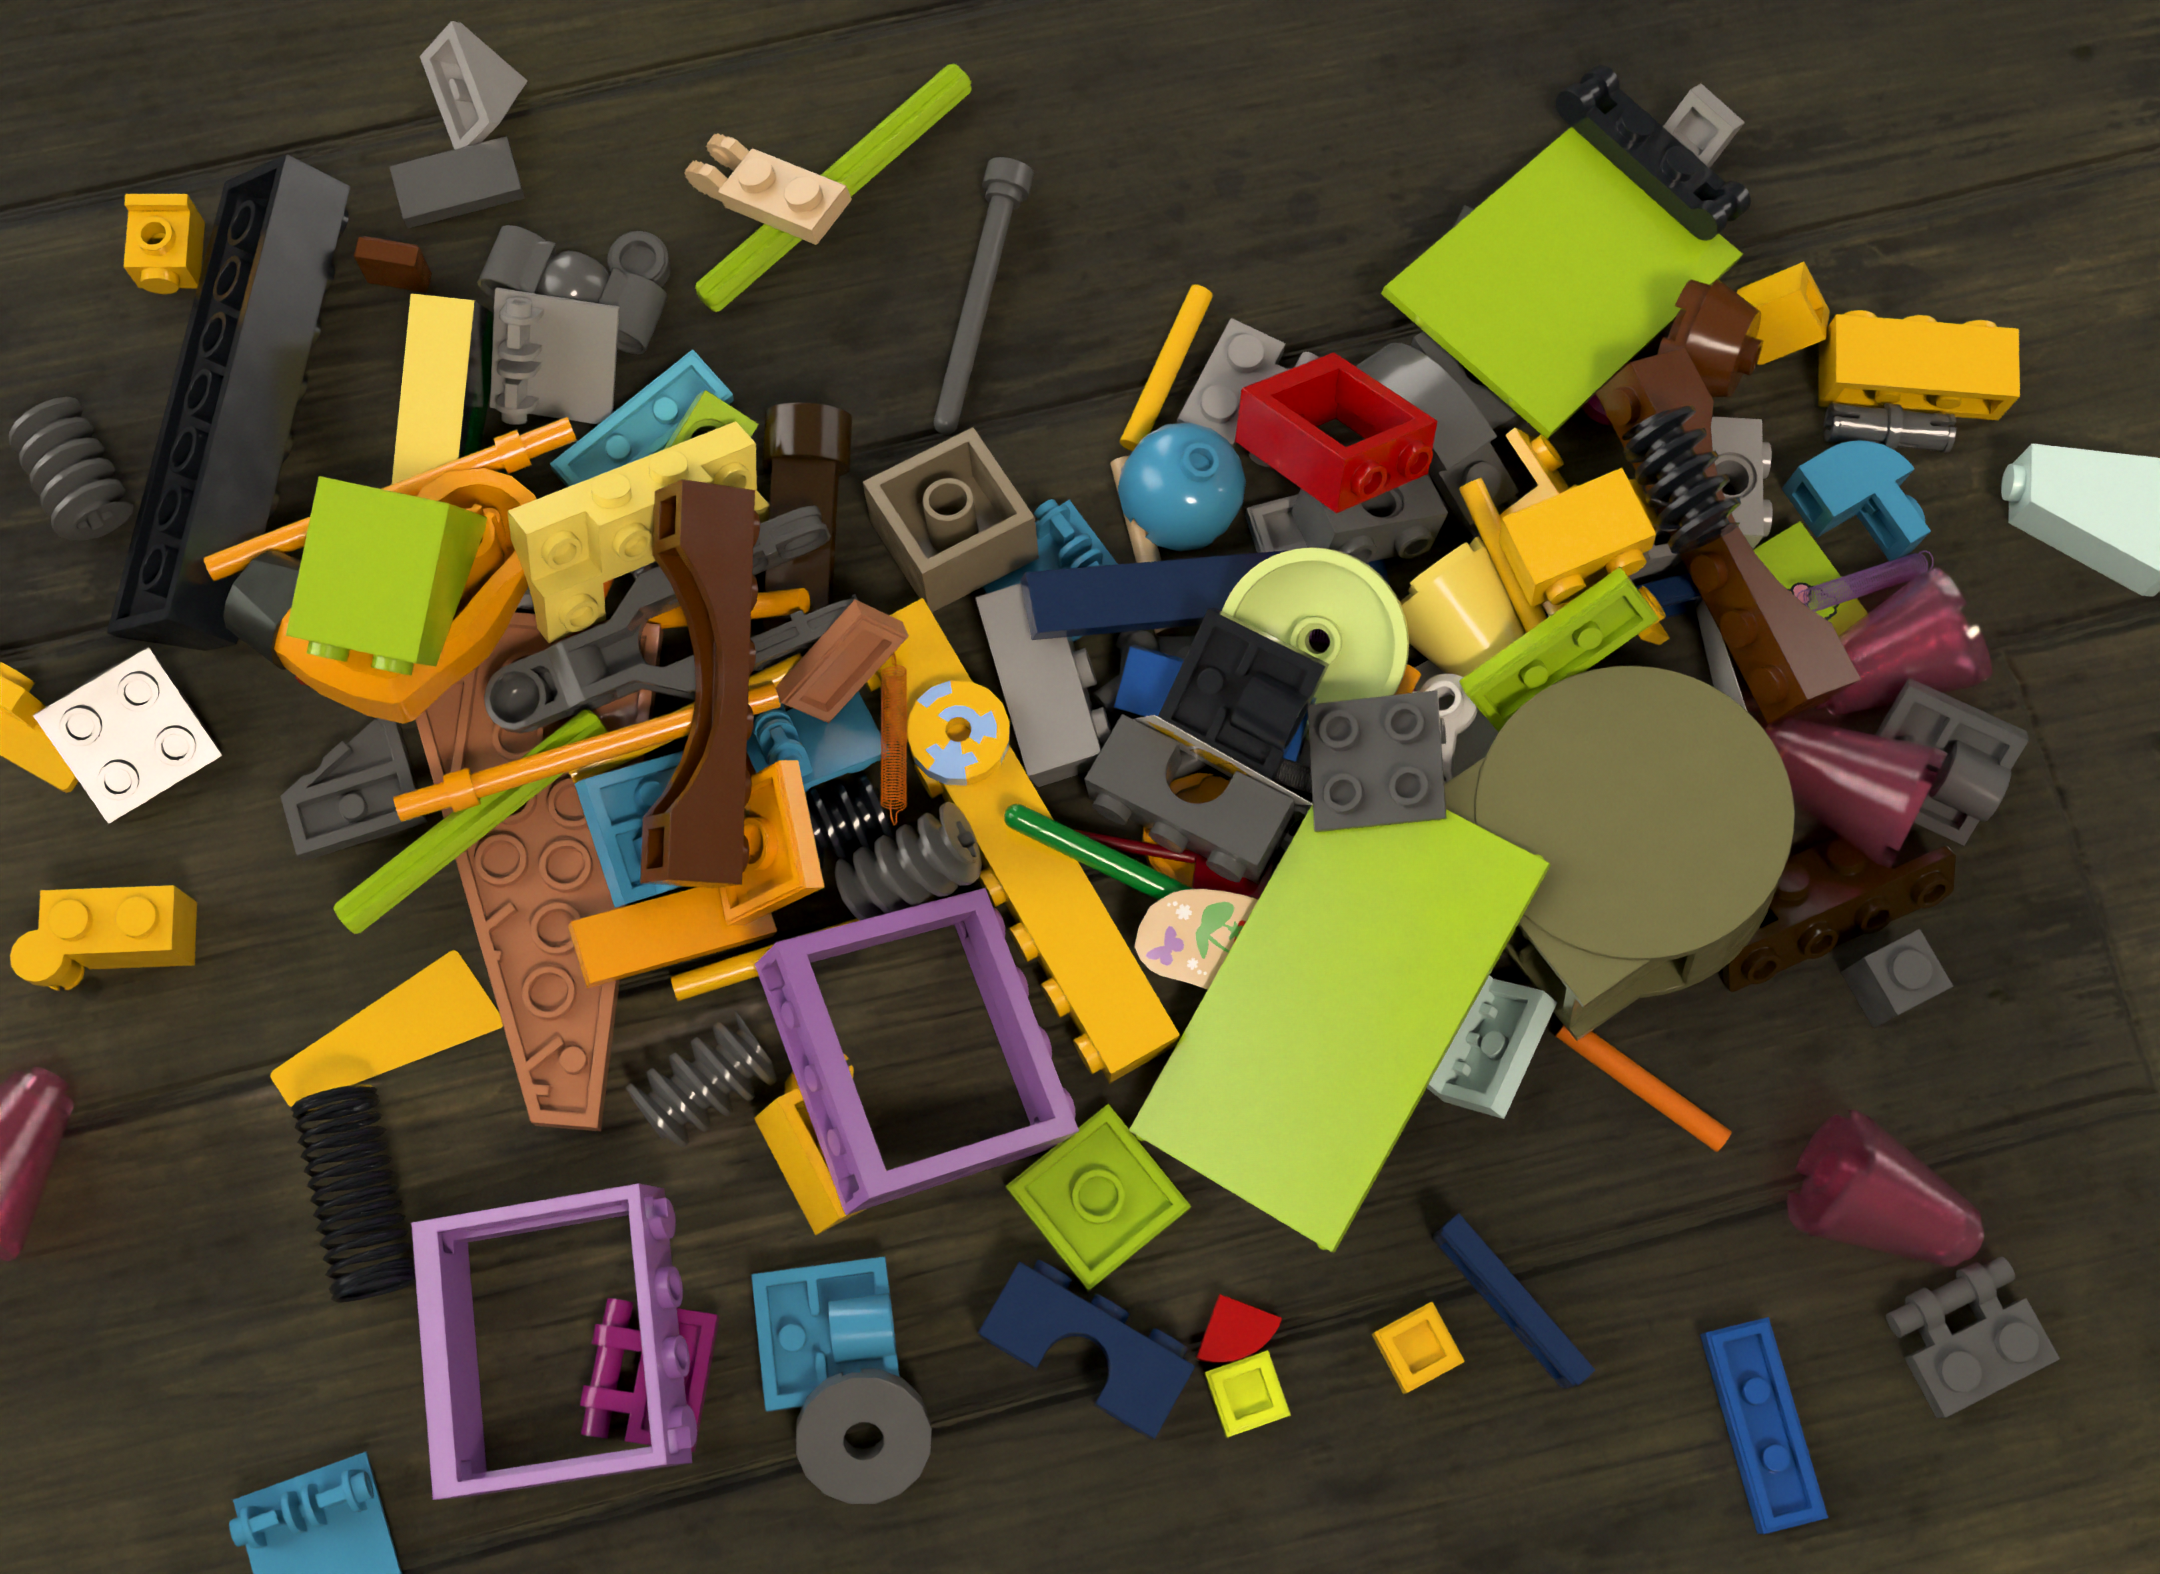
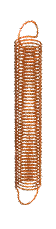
(893, 736)

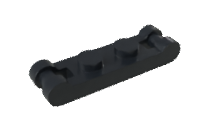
(1651, 154)

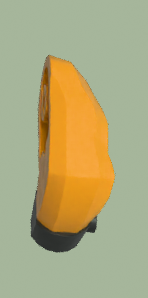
(264, 594)

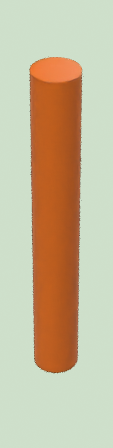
(1648, 1088)

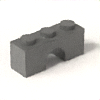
(1234, 831)

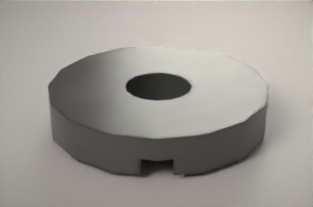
(868, 1473)

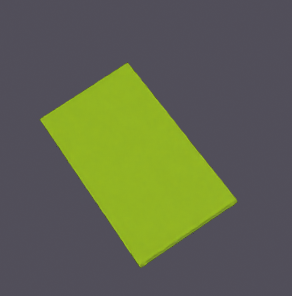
(1337, 1013)

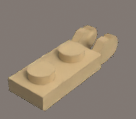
(770, 189)

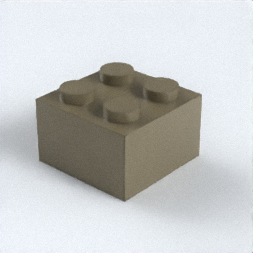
(951, 519)

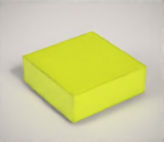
(1246, 1394)

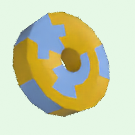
(950, 705)

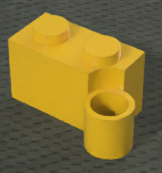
(1579, 537)

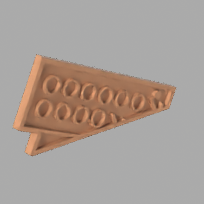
(530, 884)

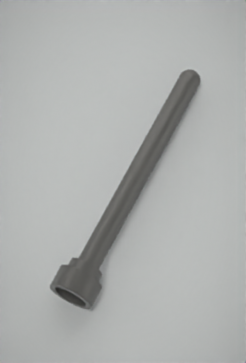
(1006, 186)

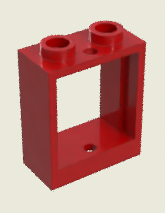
(1281, 423)

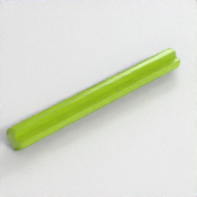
(451, 837)

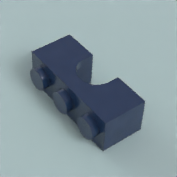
(1142, 1371)

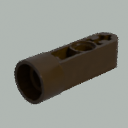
(807, 453)

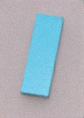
(642, 423)

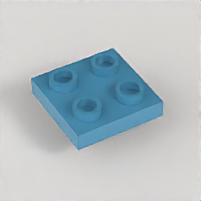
(615, 813)
(821, 1325)

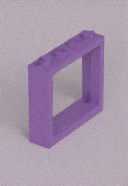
(828, 1084)
(451, 1349)

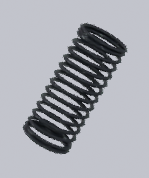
(381, 1277)

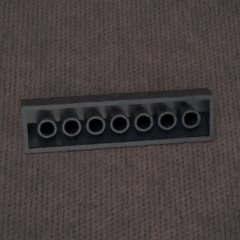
(231, 400)

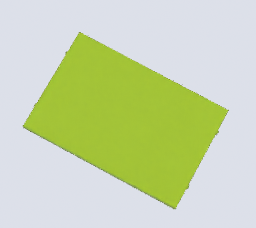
(1556, 281)

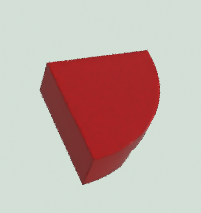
(1235, 1331)

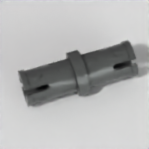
(1890, 427)

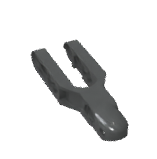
(608, 659)

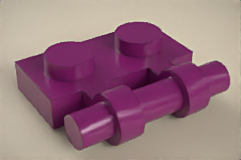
(612, 1339)

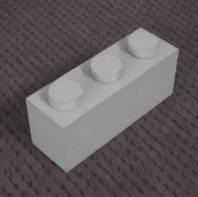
(1043, 691)

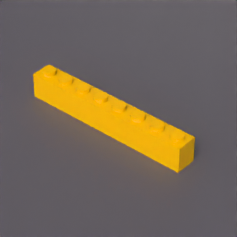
(1044, 890)

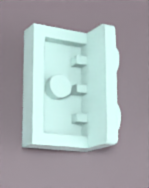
(1493, 1048)

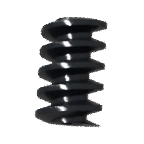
(1680, 479)
(847, 817)

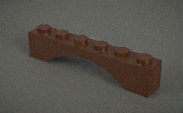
(706, 552)
(1777, 641)

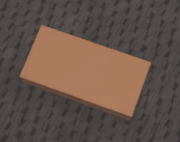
(841, 661)

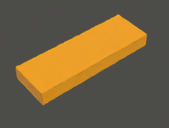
(658, 934)

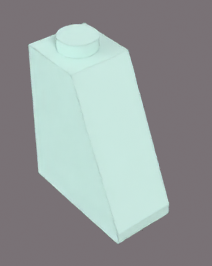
(2091, 508)

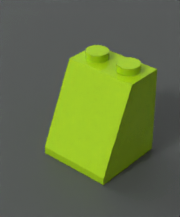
(381, 574)

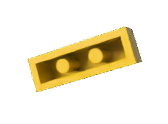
(1919, 365)

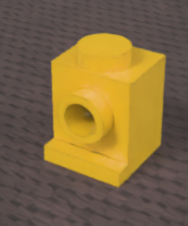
(163, 242)

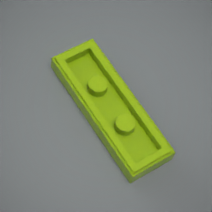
(1560, 647)

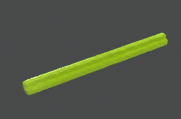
(852, 169)

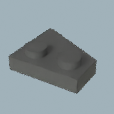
(352, 793)

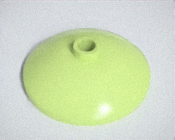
(1346, 600)

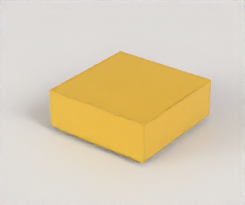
(1418, 1347)

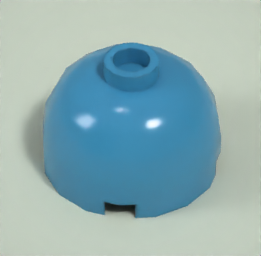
(1182, 486)

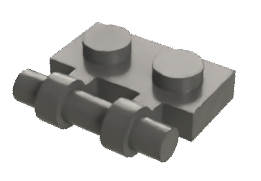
(1981, 1356)

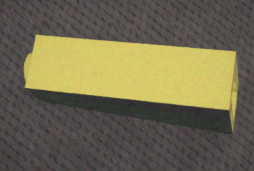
(443, 383)

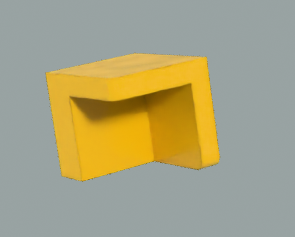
(1790, 312)

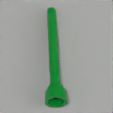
(1091, 852)

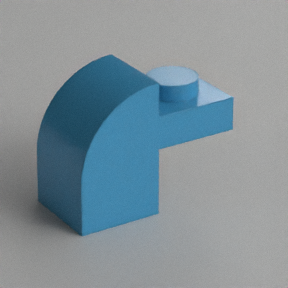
(1863, 482)

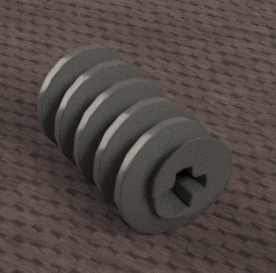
(69, 470)
(913, 868)
(703, 1082)

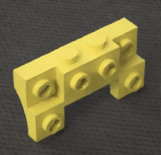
(606, 525)

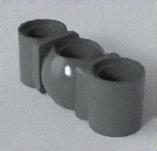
(530, 265)

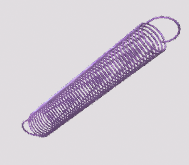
(1891, 583)

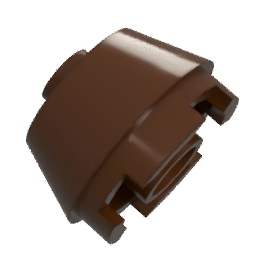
(1717, 333)

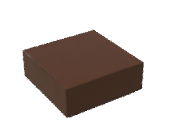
(392, 264)

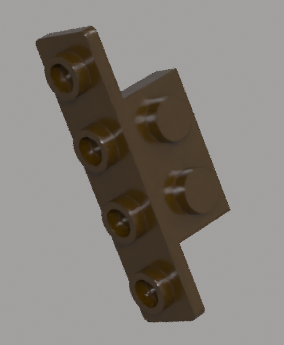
(1832, 898)

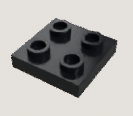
(1243, 692)

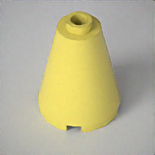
(1460, 611)

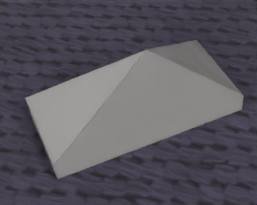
(469, 84)

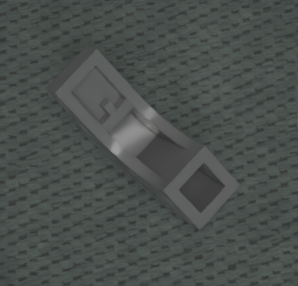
(1462, 433)

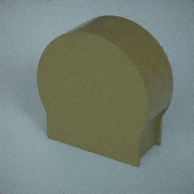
(1656, 827)

